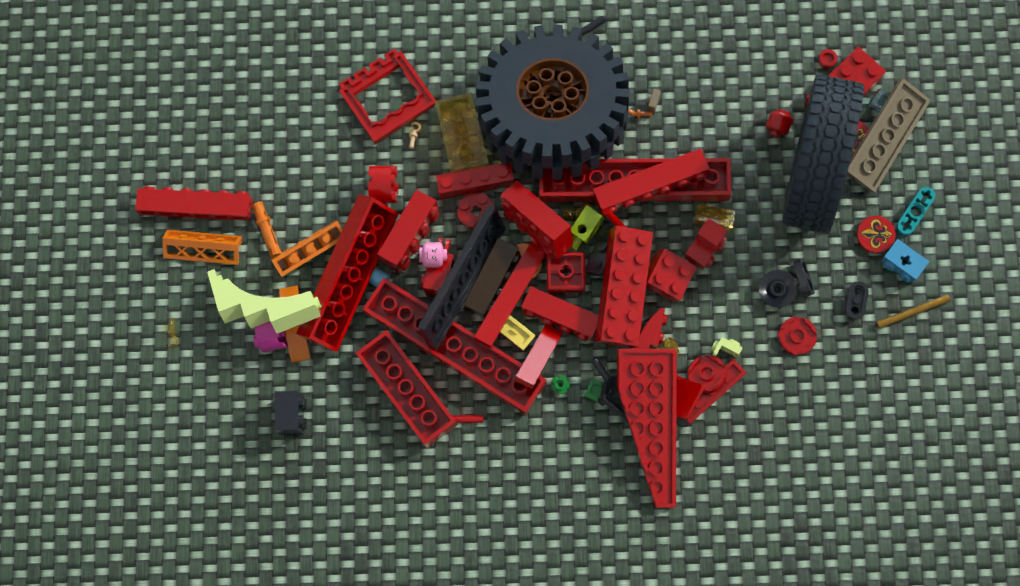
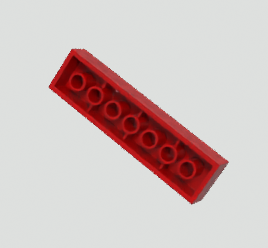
(349, 271)

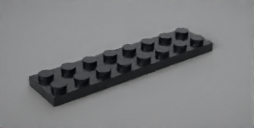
(461, 278)

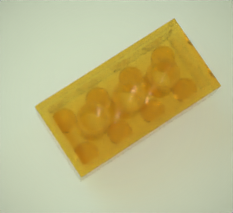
(461, 133)

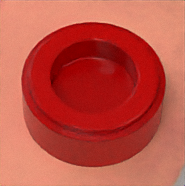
(827, 59)

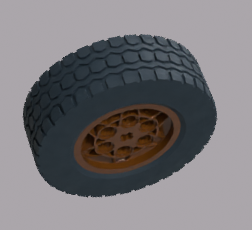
(823, 154)

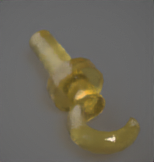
(172, 331)

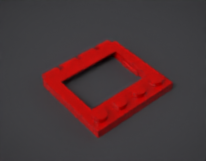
(398, 118)

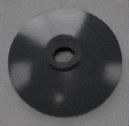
(784, 282)

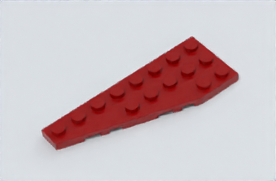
(649, 401)

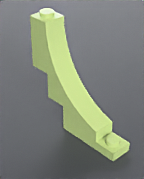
(257, 310)

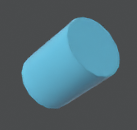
(377, 276)

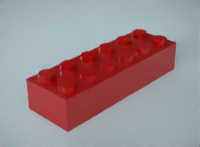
(623, 287)
(406, 388)

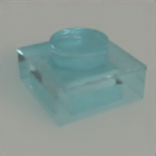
(878, 99)

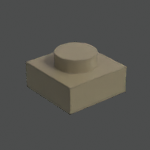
(652, 100)

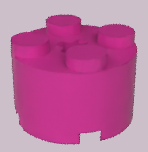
(268, 339)

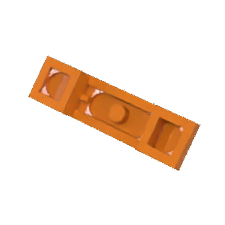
(297, 345)

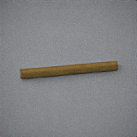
(913, 311)

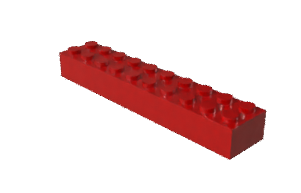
(580, 188)
(459, 351)

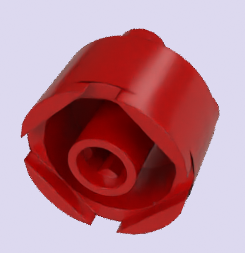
(383, 183)

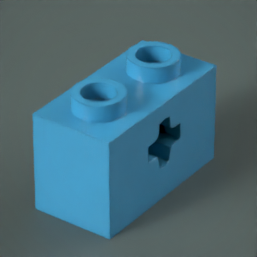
(914, 262)

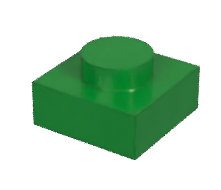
(594, 390)

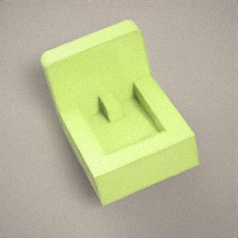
(729, 346)

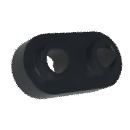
(805, 283)
(856, 301)

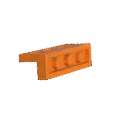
(201, 240)

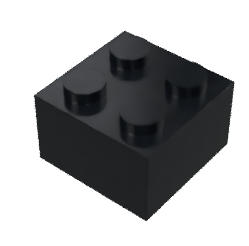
(290, 413)

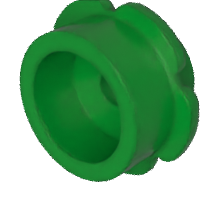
(560, 389)

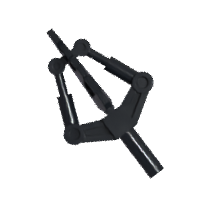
(609, 393)

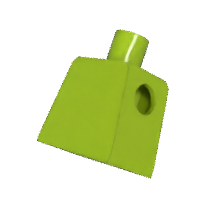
(591, 221)

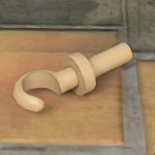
(413, 135)

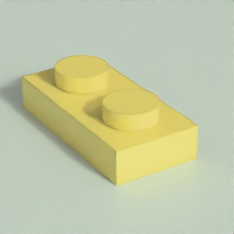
(517, 333)

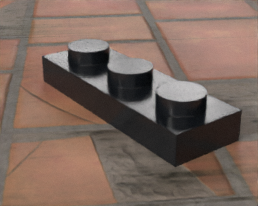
(598, 256)

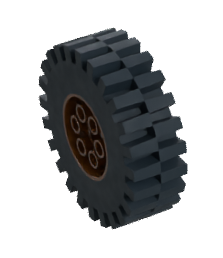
(561, 66)

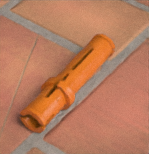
(264, 224)

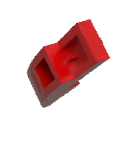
(651, 334)

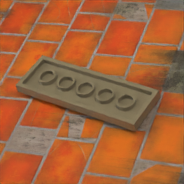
(887, 135)

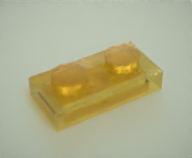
(721, 216)

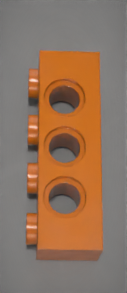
(307, 248)

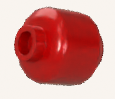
(779, 123)

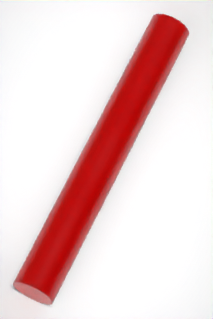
(612, 217)

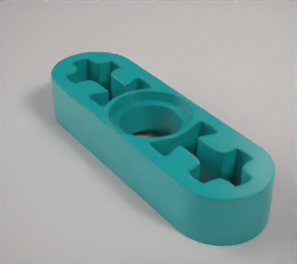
(927, 203)

